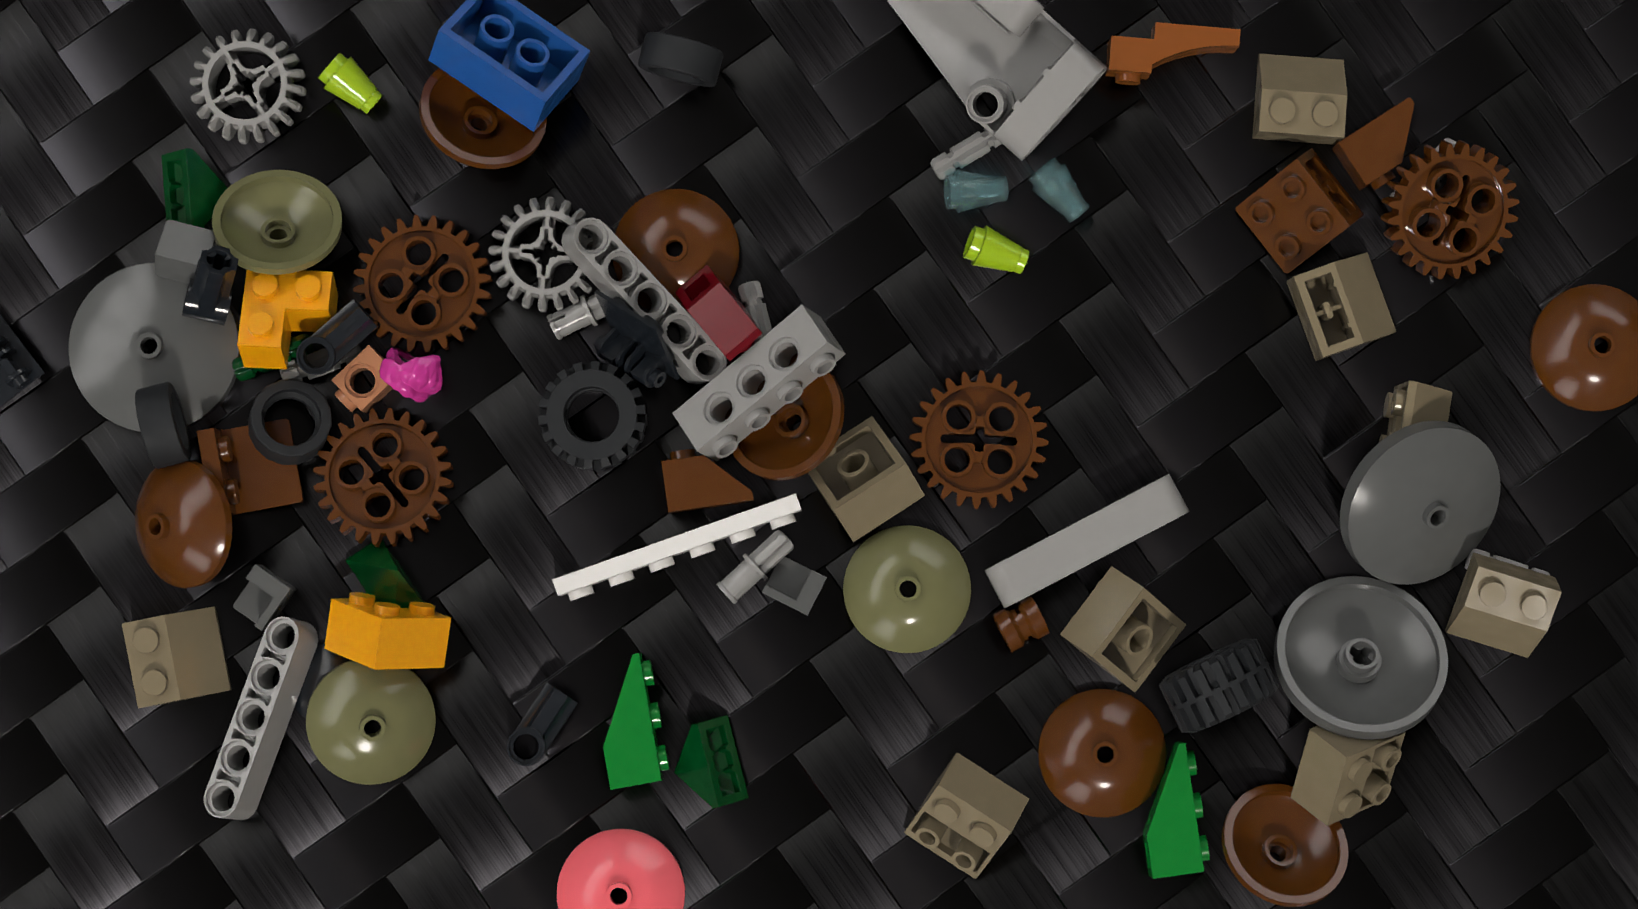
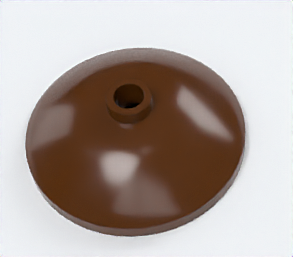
(452, 110)
(682, 218)
(1566, 354)
(786, 453)
(184, 524)
(1071, 745)
(1309, 851)

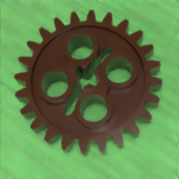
(1481, 223)
(393, 259)
(977, 479)
(353, 501)

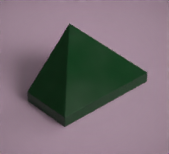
(189, 188)
(383, 575)
(712, 764)

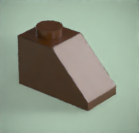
(1377, 147)
(699, 483)

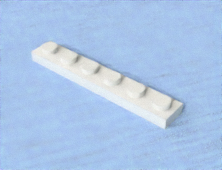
(660, 554)

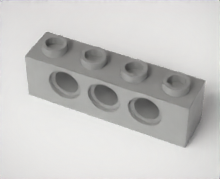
(737, 385)

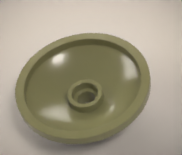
(275, 207)
(874, 593)
(351, 698)

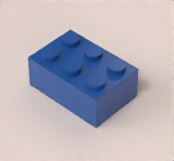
(509, 57)

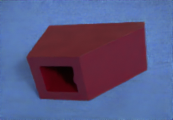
(719, 312)

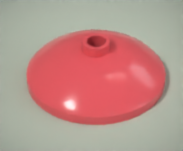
(624, 861)

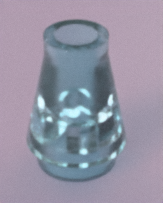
(1059, 189)
(972, 190)

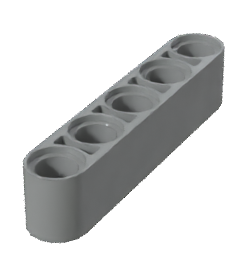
(638, 278)
(1086, 540)
(244, 731)

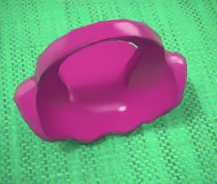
(413, 379)

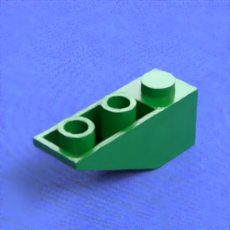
(631, 740)
(1172, 828)

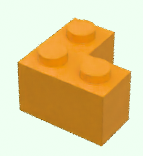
(278, 306)
(386, 634)

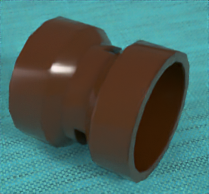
(1021, 623)

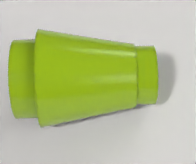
(350, 83)
(994, 251)

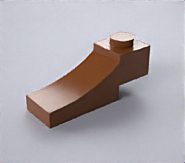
(1134, 58)

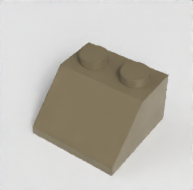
(1300, 99)
(865, 479)
(1504, 605)
(1123, 629)
(176, 657)

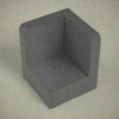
(180, 250)
(794, 585)
(263, 596)

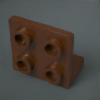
(1299, 211)
(245, 474)

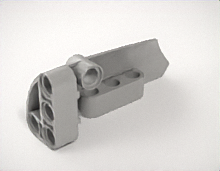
(1011, 53)

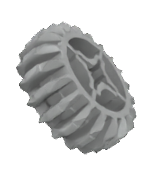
(230, 95)
(525, 252)

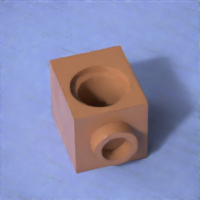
(367, 360)

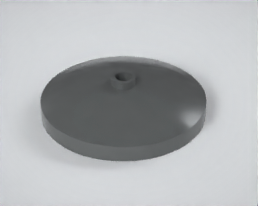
(111, 353)
(1420, 502)
(1360, 657)

